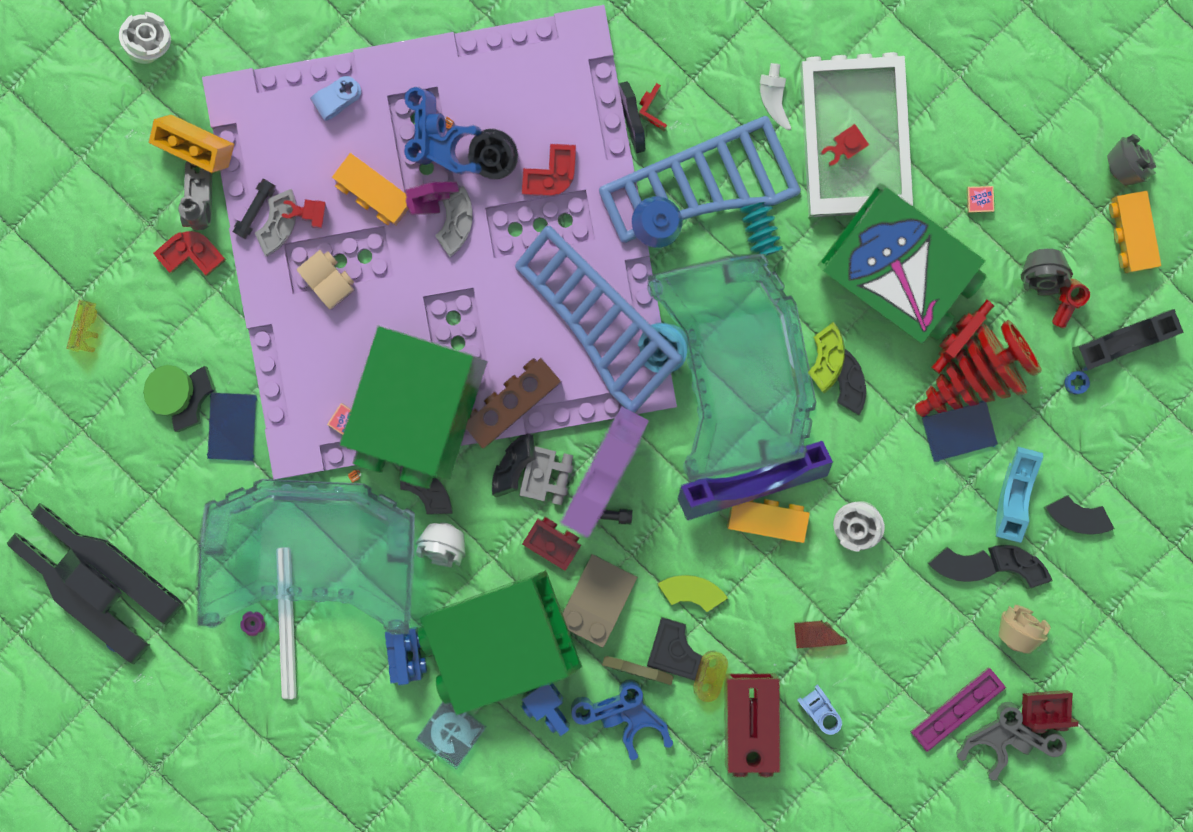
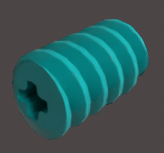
(761, 229)

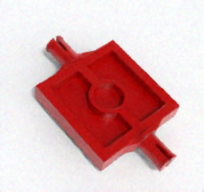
(966, 328)

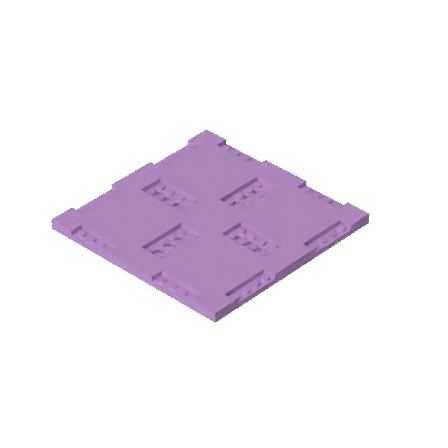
(527, 78)

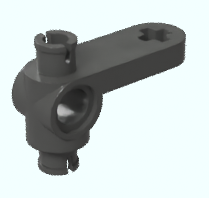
(196, 205)

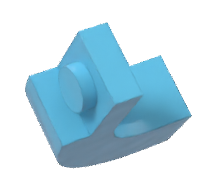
(1015, 494)

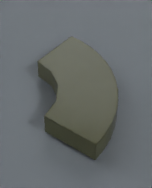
(637, 670)

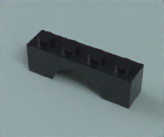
(1127, 339)

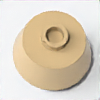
(1022, 630)

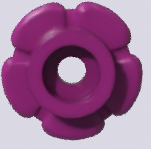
(246, 625)

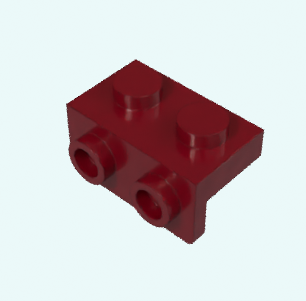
(551, 543)
(1048, 711)

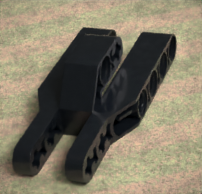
(88, 593)

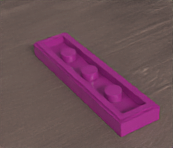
(958, 709)

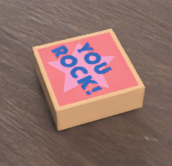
(980, 199)
(340, 418)

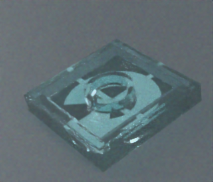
(450, 734)

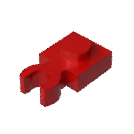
(847, 144)

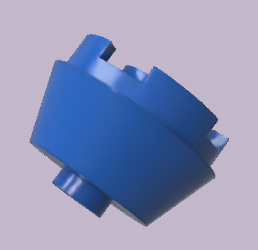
(657, 222)

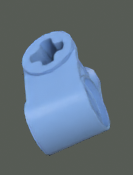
(334, 99)
(820, 709)

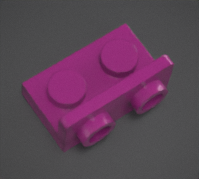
(425, 198)

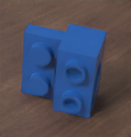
(400, 669)
(544, 702)

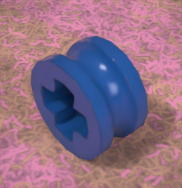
(1081, 389)

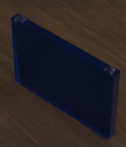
(232, 426)
(959, 431)

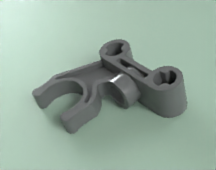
(1004, 732)

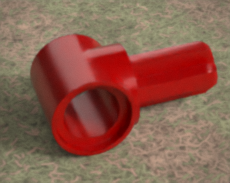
(1070, 303)

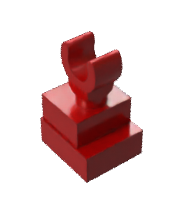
(312, 211)

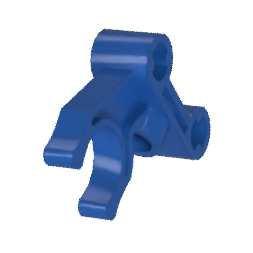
(430, 135)
(621, 709)

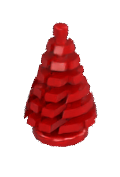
(986, 371)

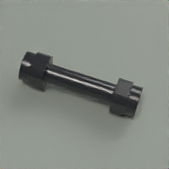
(264, 189)
(624, 516)

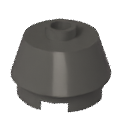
(1130, 161)
(1046, 271)

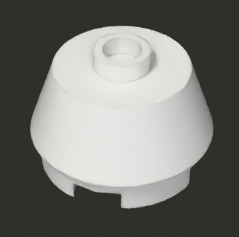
(144, 37)
(858, 526)
(441, 544)

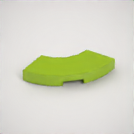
(830, 357)
(692, 589)

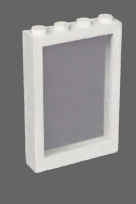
(875, 99)

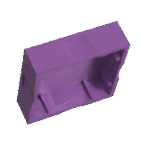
(604, 472)

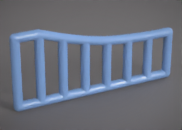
(697, 151)
(587, 341)

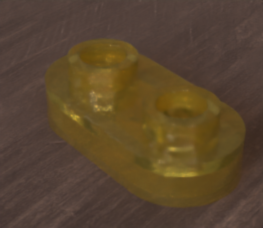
(712, 675)

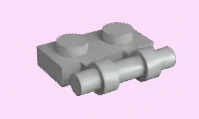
(538, 474)

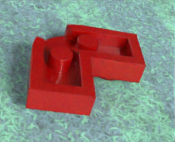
(556, 178)
(189, 245)

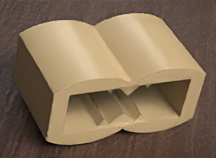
(325, 279)

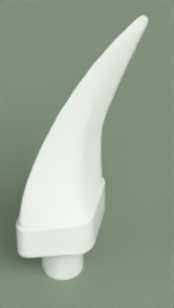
(772, 93)

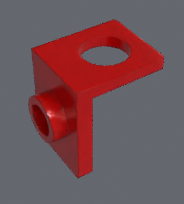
(646, 102)

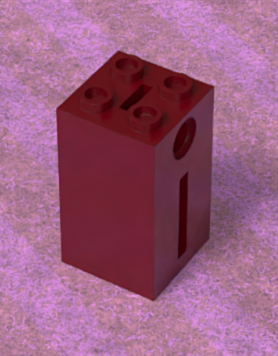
(752, 724)

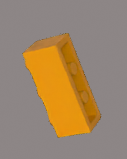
(191, 143)
(371, 190)
(1135, 232)
(770, 520)

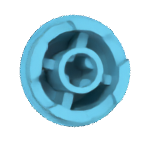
(674, 336)

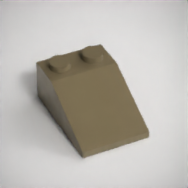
(598, 600)

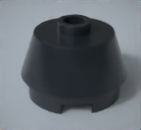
(494, 152)

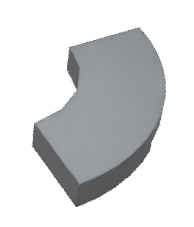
(457, 222)
(277, 229)

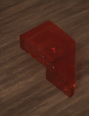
(816, 634)

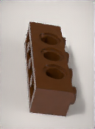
(546, 380)

